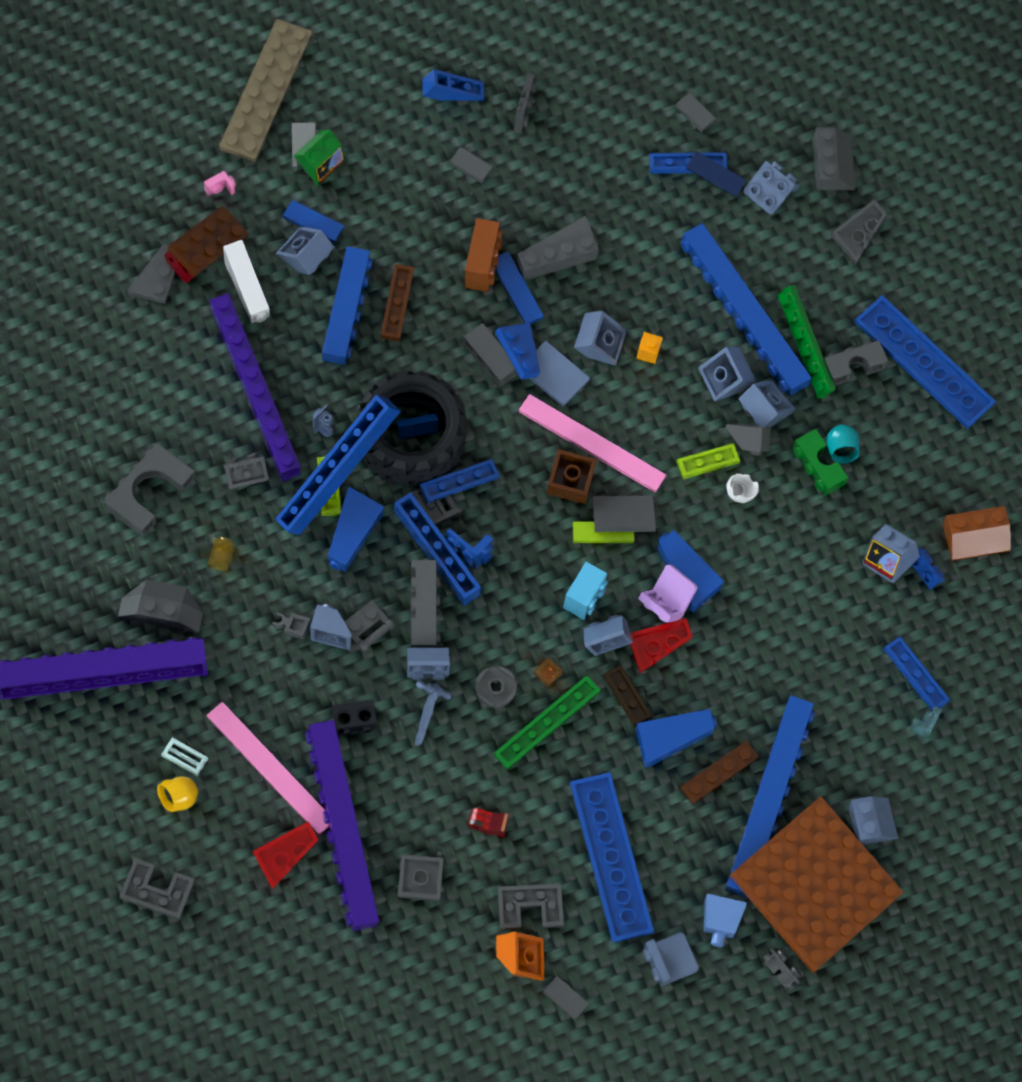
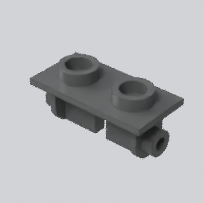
(778, 961)

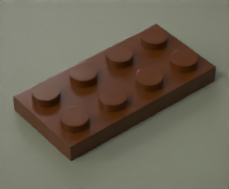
(205, 241)

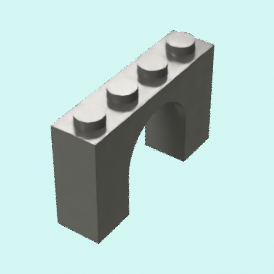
(156, 463)

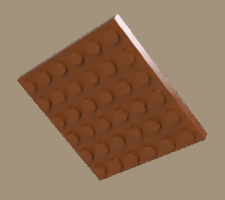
(816, 884)

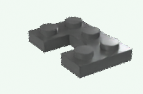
(139, 892)
(530, 896)

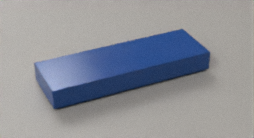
(309, 218)

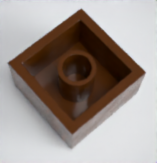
(571, 476)

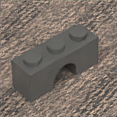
(868, 355)

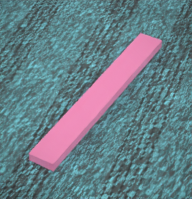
(592, 443)
(268, 767)

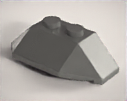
(162, 606)

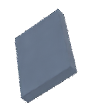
(558, 375)

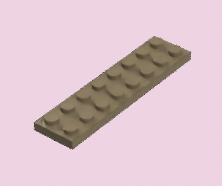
(265, 90)

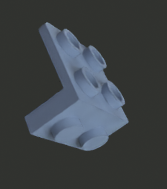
(771, 186)
(670, 959)

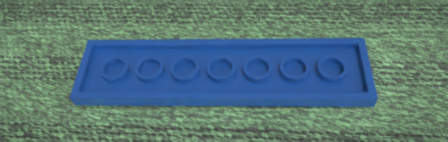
(925, 362)
(611, 857)

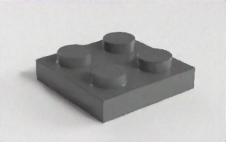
(420, 877)

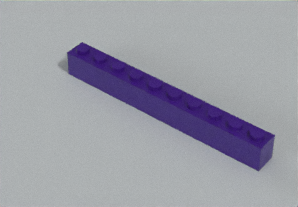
(255, 387)
(343, 826)

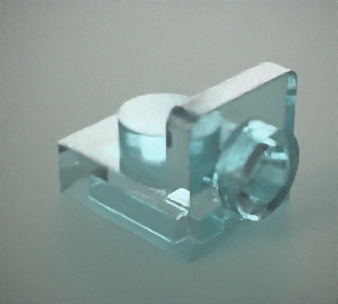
(926, 725)

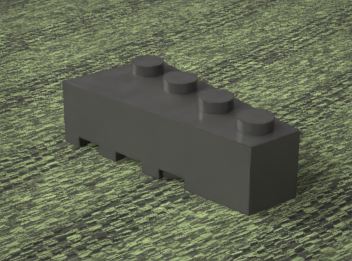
(559, 251)
(424, 603)

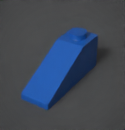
(452, 87)

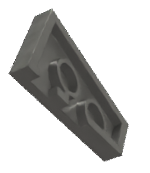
(525, 103)
(858, 230)
(155, 279)

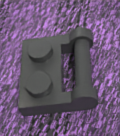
(436, 510)
(365, 620)

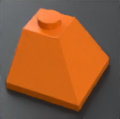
(521, 954)

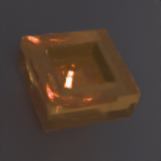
(548, 672)

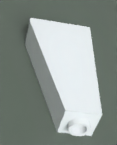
(246, 281)

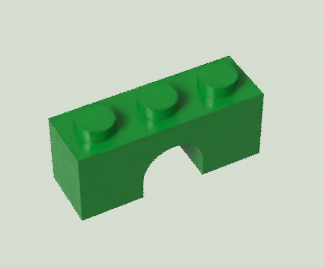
(826, 477)

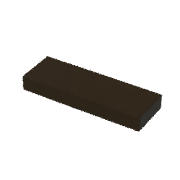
(627, 695)

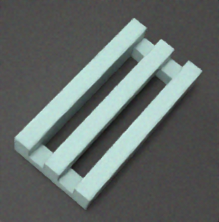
(169, 748)

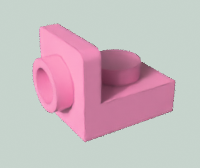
(218, 182)

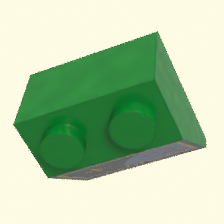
(321, 156)

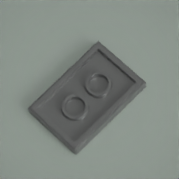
(623, 514)

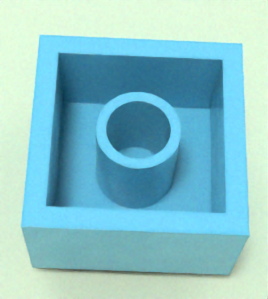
(585, 591)

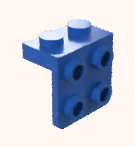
(471, 556)

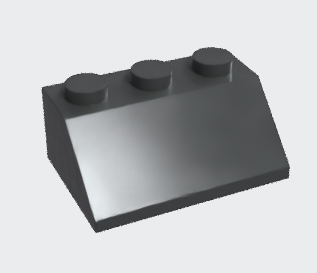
(833, 160)

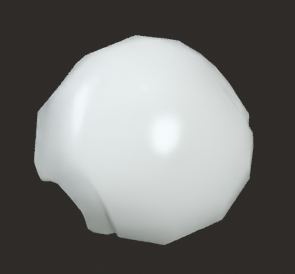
(742, 488)

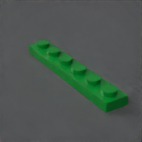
(806, 342)
(546, 722)

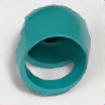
(841, 437)

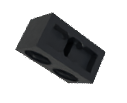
(353, 712)

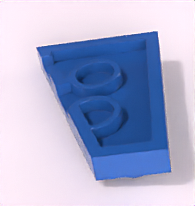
(520, 348)

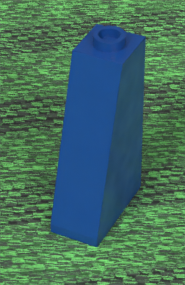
(353, 528)
(688, 562)
(669, 735)

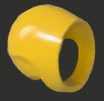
(183, 793)

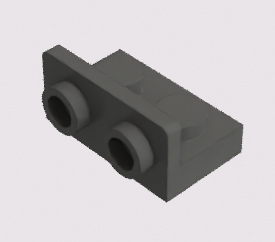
(245, 471)

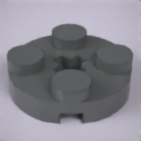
(496, 698)

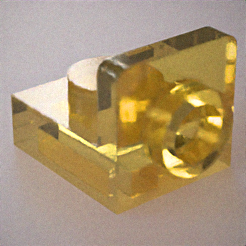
(221, 554)

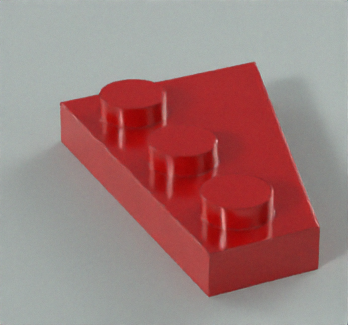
(658, 642)
(284, 852)

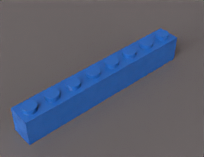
(337, 465)

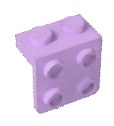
(670, 595)

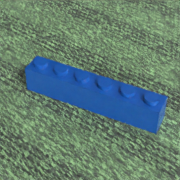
(346, 306)
(437, 548)

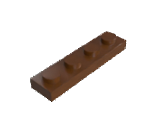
(397, 302)
(719, 772)

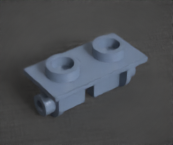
(323, 422)

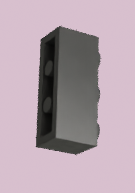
(490, 354)

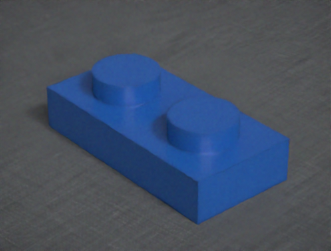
(417, 426)

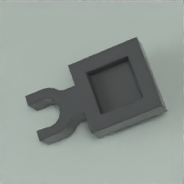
(294, 625)

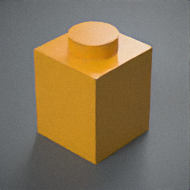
(649, 347)

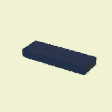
(715, 174)

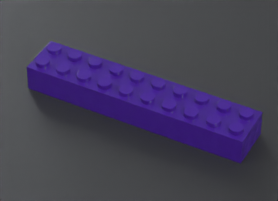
(102, 668)

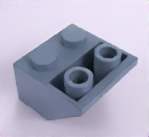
(428, 663)

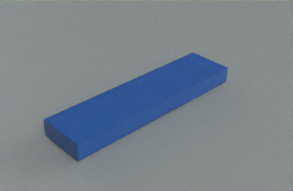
(678, 161)
(517, 289)
(459, 481)
(916, 674)

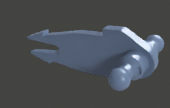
(434, 692)

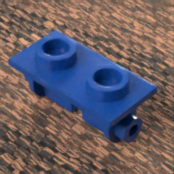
(930, 574)

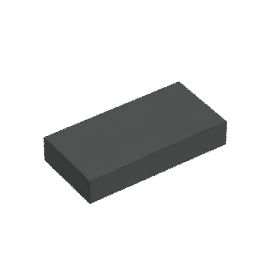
(695, 112)
(471, 165)
(565, 998)

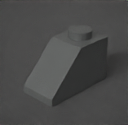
(751, 437)

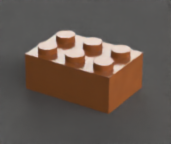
(483, 255)

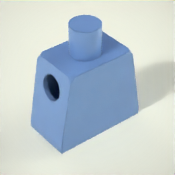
(722, 917)

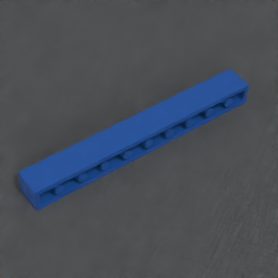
(746, 310)
(774, 782)

